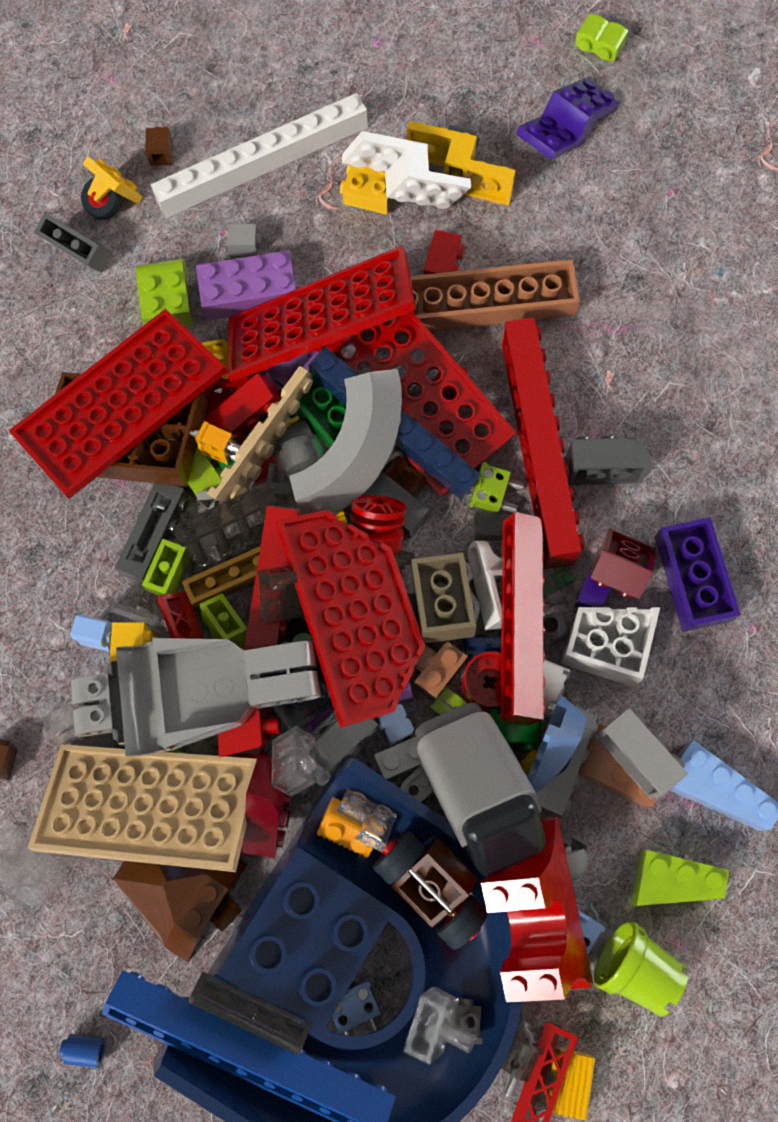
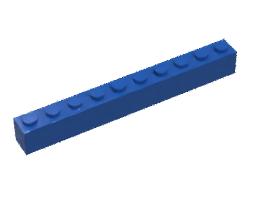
(294, 1077)

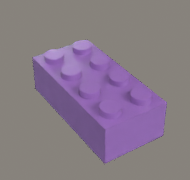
(243, 283)

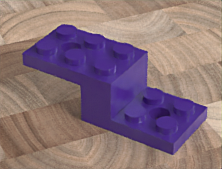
(568, 118)

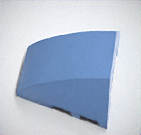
(558, 743)

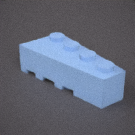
(724, 789)

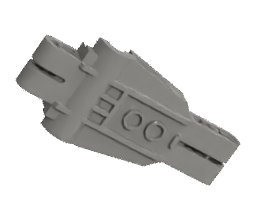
(189, 690)

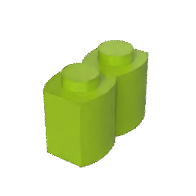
(601, 37)

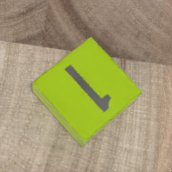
(446, 702)

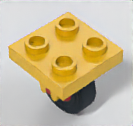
(104, 192)

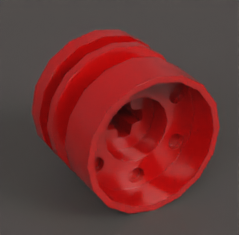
(380, 519)
(481, 668)

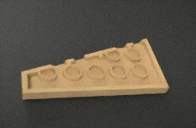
(261, 440)

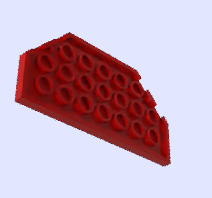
(354, 613)

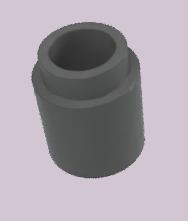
(555, 628)

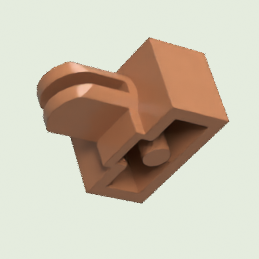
(438, 669)

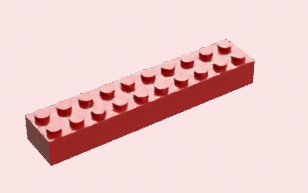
(540, 442)

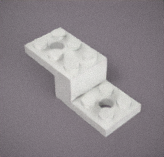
(405, 170)

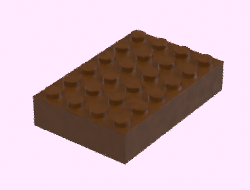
(166, 453)

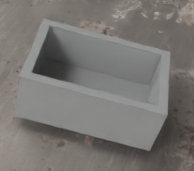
(642, 754)

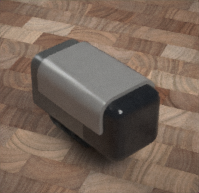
(481, 788)

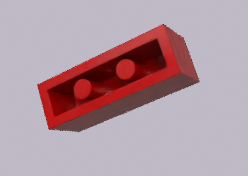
(245, 406)

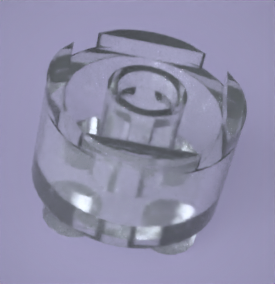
(297, 455)

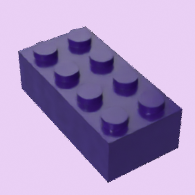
(696, 574)

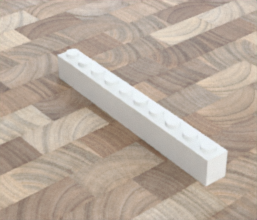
(260, 155)

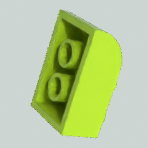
(164, 287)

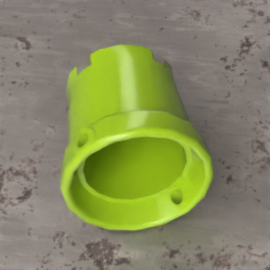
(640, 970)

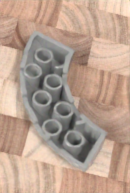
(360, 447)

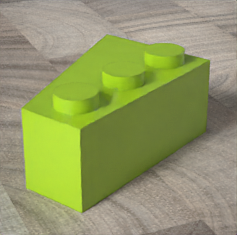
(675, 880)

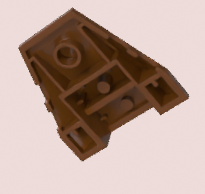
(176, 900)

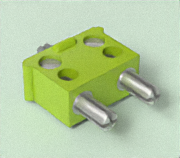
(491, 488)

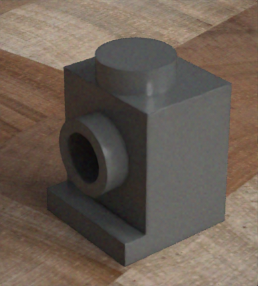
(468, 1017)

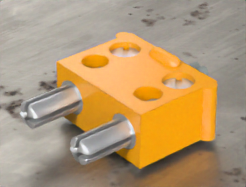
(215, 443)

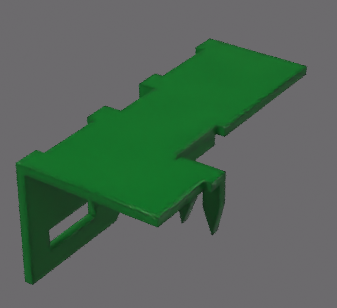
(565, 578)

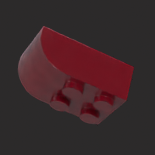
(623, 564)
(265, 812)

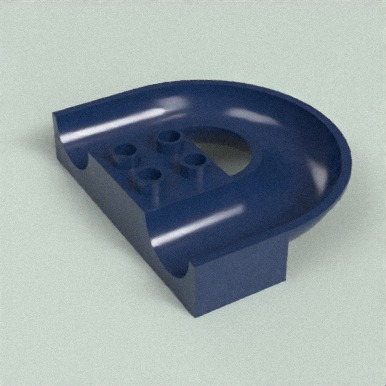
(306, 946)

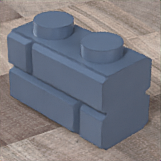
(395, 727)

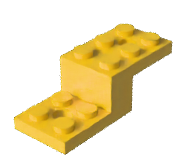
(457, 154)

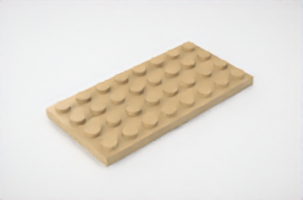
(145, 807)

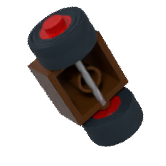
(434, 886)

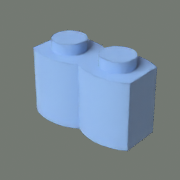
(92, 632)

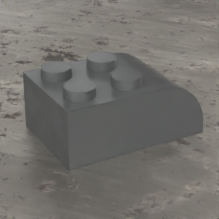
(606, 461)

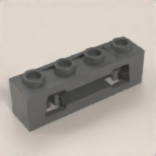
(171, 502)

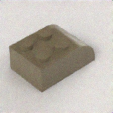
(443, 598)

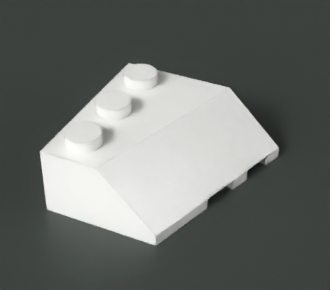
(611, 642)

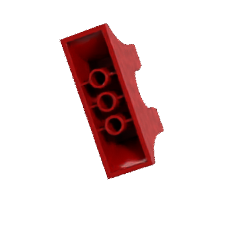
(544, 921)

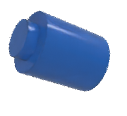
(83, 1050)

